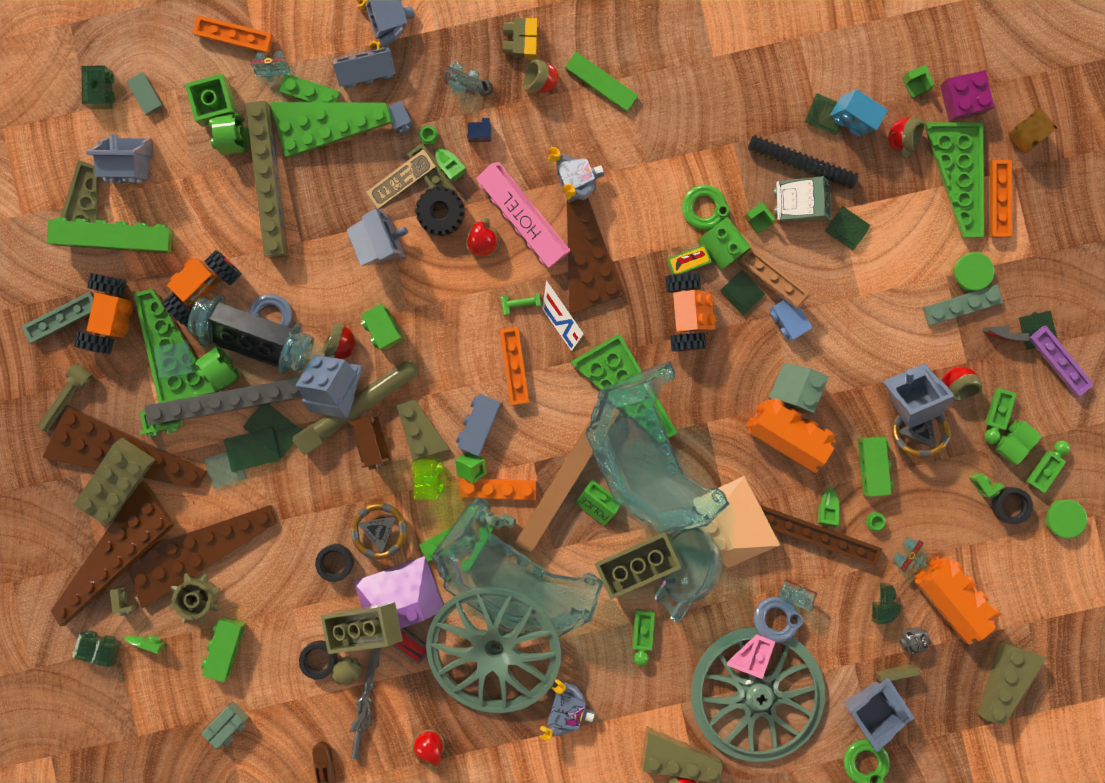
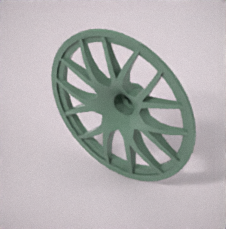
(493, 656)
(746, 697)

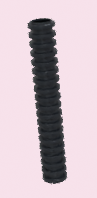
(802, 161)

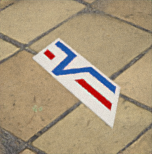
(561, 318)

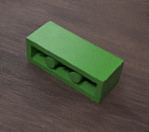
(875, 466)
(223, 649)

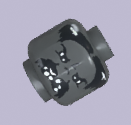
(914, 640)

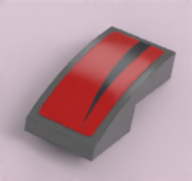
(1003, 333)
(411, 646)

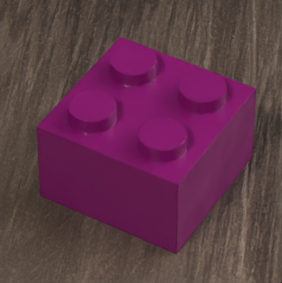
(967, 95)

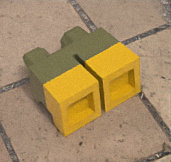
(524, 38)

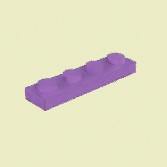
(1061, 361)

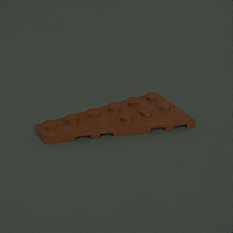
(589, 265)

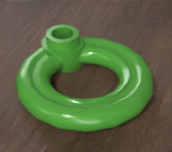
(715, 195)
(850, 767)

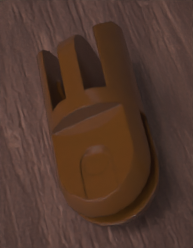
(323, 763)

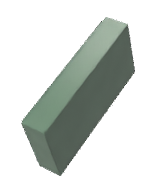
(144, 93)

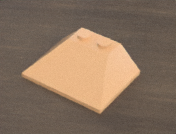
(742, 526)

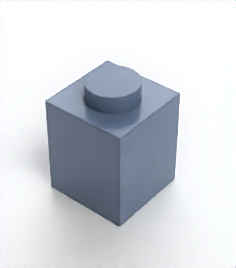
(400, 118)

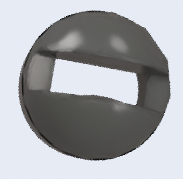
(481, 88)

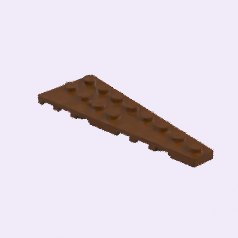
(86, 441)
(127, 539)
(193, 552)

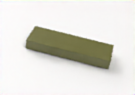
(435, 176)

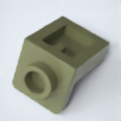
(118, 601)

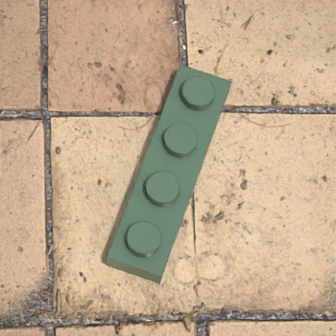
(962, 305)
(59, 318)

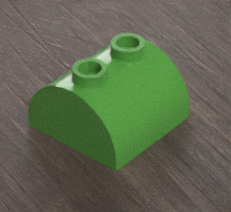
(724, 243)

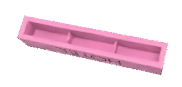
(523, 214)

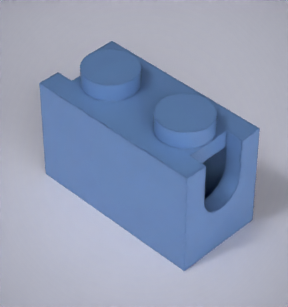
(791, 320)

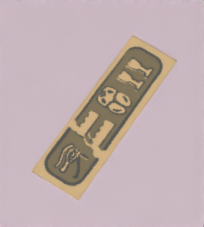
(400, 179)

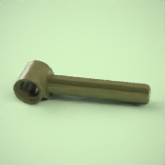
(77, 378)

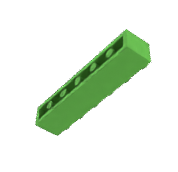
(109, 236)

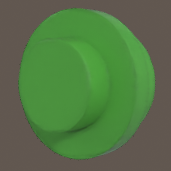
(428, 135)
(875, 521)

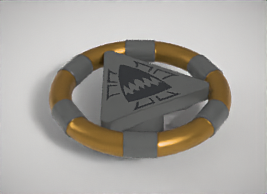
(921, 435)
(378, 531)

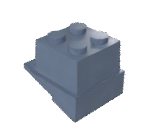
(122, 159)
(376, 239)
(329, 386)
(918, 395)
(879, 712)

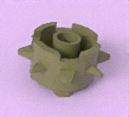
(184, 600)

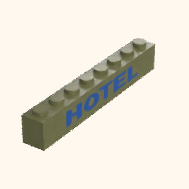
(267, 179)

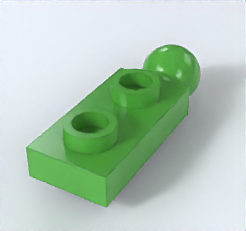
(999, 414)
(1049, 467)
(643, 635)

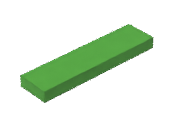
(601, 82)

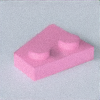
(753, 656)

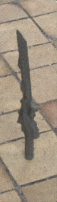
(363, 705)

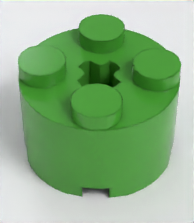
(229, 134)
(218, 369)

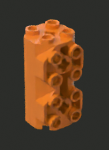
(791, 435)
(957, 599)

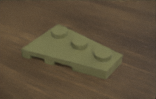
(419, 431)

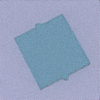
(173, 360)
(220, 471)

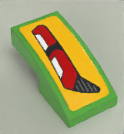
(689, 260)

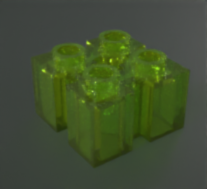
(427, 478)

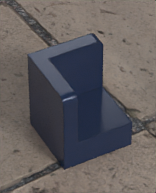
(479, 131)

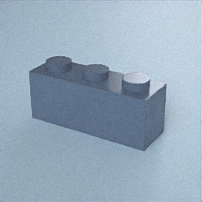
(364, 67)
(478, 424)

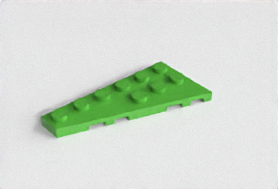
(318, 124)
(961, 166)
(161, 330)
(611, 364)

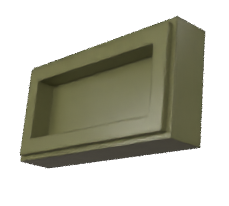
(897, 673)

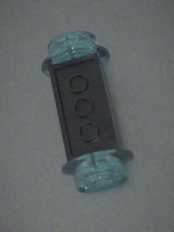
(250, 334)

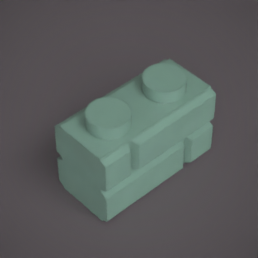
(224, 725)

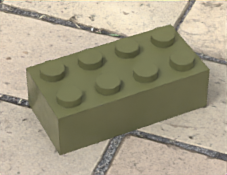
(114, 481)
(639, 565)
(361, 628)

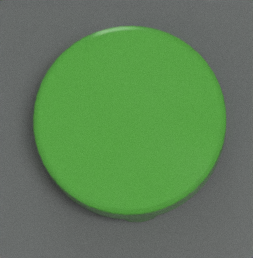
(973, 271)
(1066, 518)

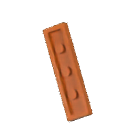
(232, 34)
(1000, 198)
(514, 366)
(498, 489)

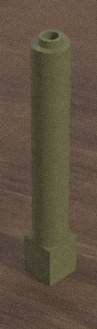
(316, 433)

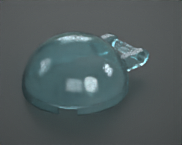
(699, 573)

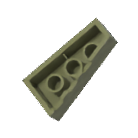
(1008, 681)
(678, 759)

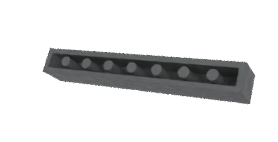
(222, 402)

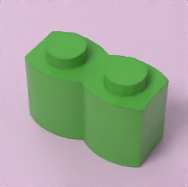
(1017, 442)

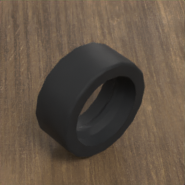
(1027, 505)
(320, 559)
(308, 671)

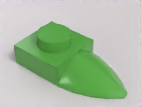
(450, 164)
(829, 509)
(150, 643)

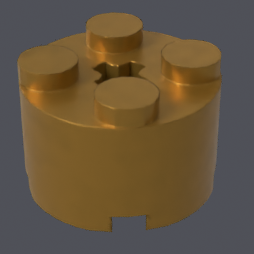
(1032, 130)

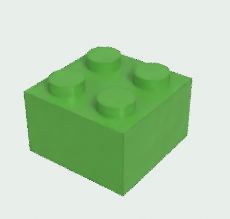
(210, 98)
(382, 327)

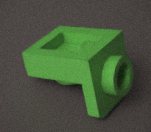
(983, 485)

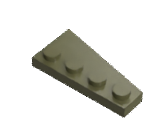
(82, 194)

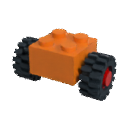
(197, 281)
(692, 311)
(107, 316)

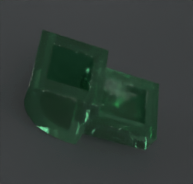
(885, 610)

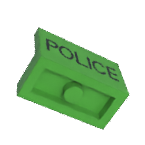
(597, 503)

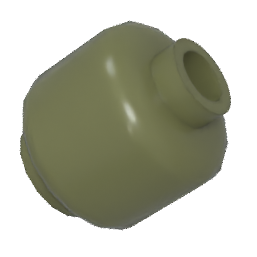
(346, 670)

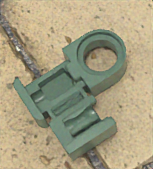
(505, 520)

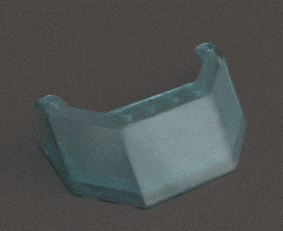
(640, 458)
(477, 559)

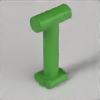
(506, 304)

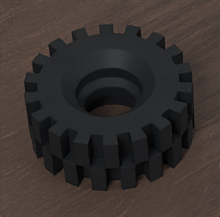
(436, 196)

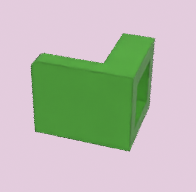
(918, 81)
(759, 217)
(471, 467)

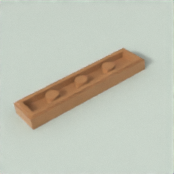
(774, 278)

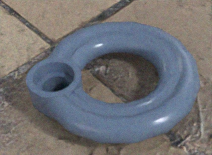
(277, 301)
(787, 608)

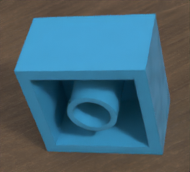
(858, 113)

